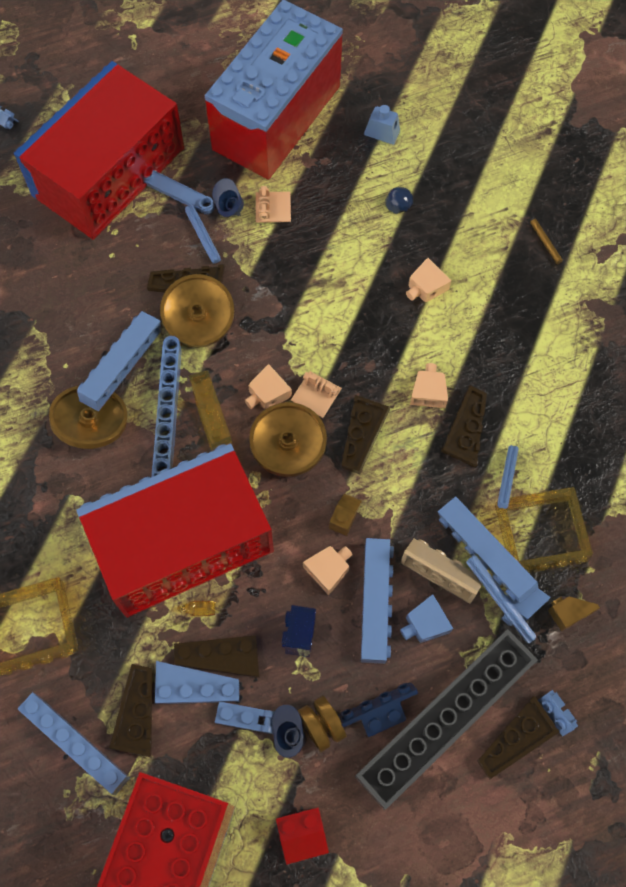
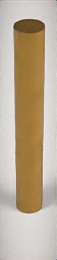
(546, 241)

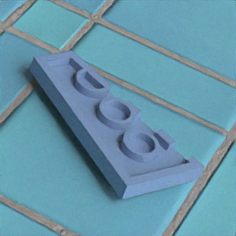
(187, 685)

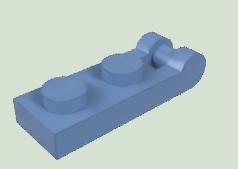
(244, 717)

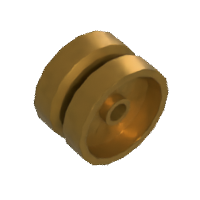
(324, 722)

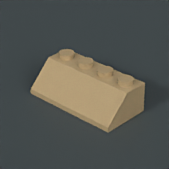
(441, 570)

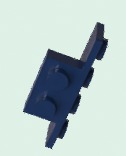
(380, 712)

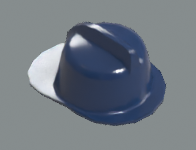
(227, 198)
(288, 731)

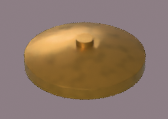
(197, 310)
(84, 426)
(288, 439)

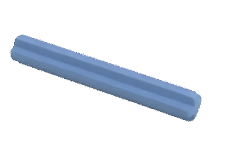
(202, 234)
(507, 478)

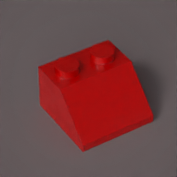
(302, 835)

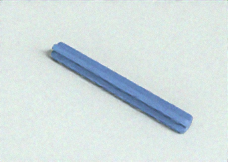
(501, 599)

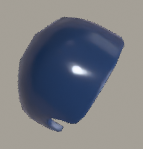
(399, 200)

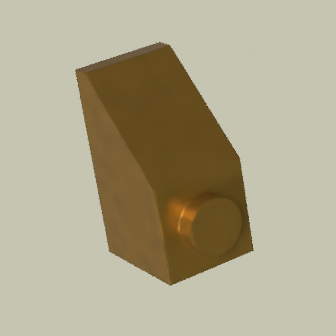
(344, 514)
(570, 611)

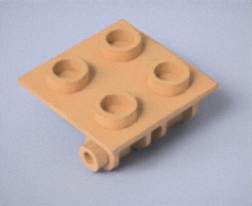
(272, 206)
(316, 393)

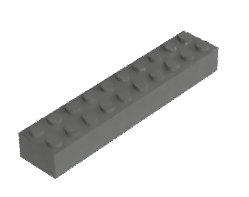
(445, 719)

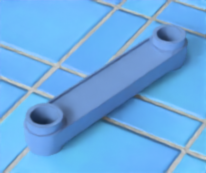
(179, 192)

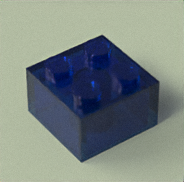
(300, 631)

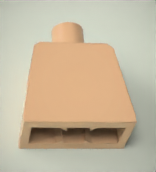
(427, 282)
(430, 388)
(267, 389)
(328, 567)

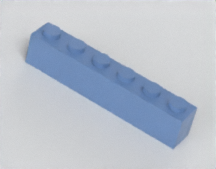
(119, 361)
(488, 549)
(375, 601)
(74, 743)

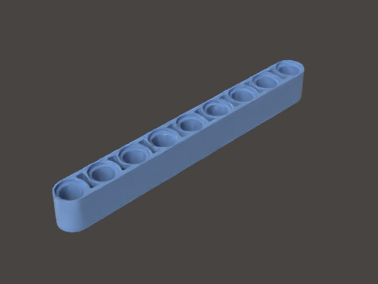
(167, 406)

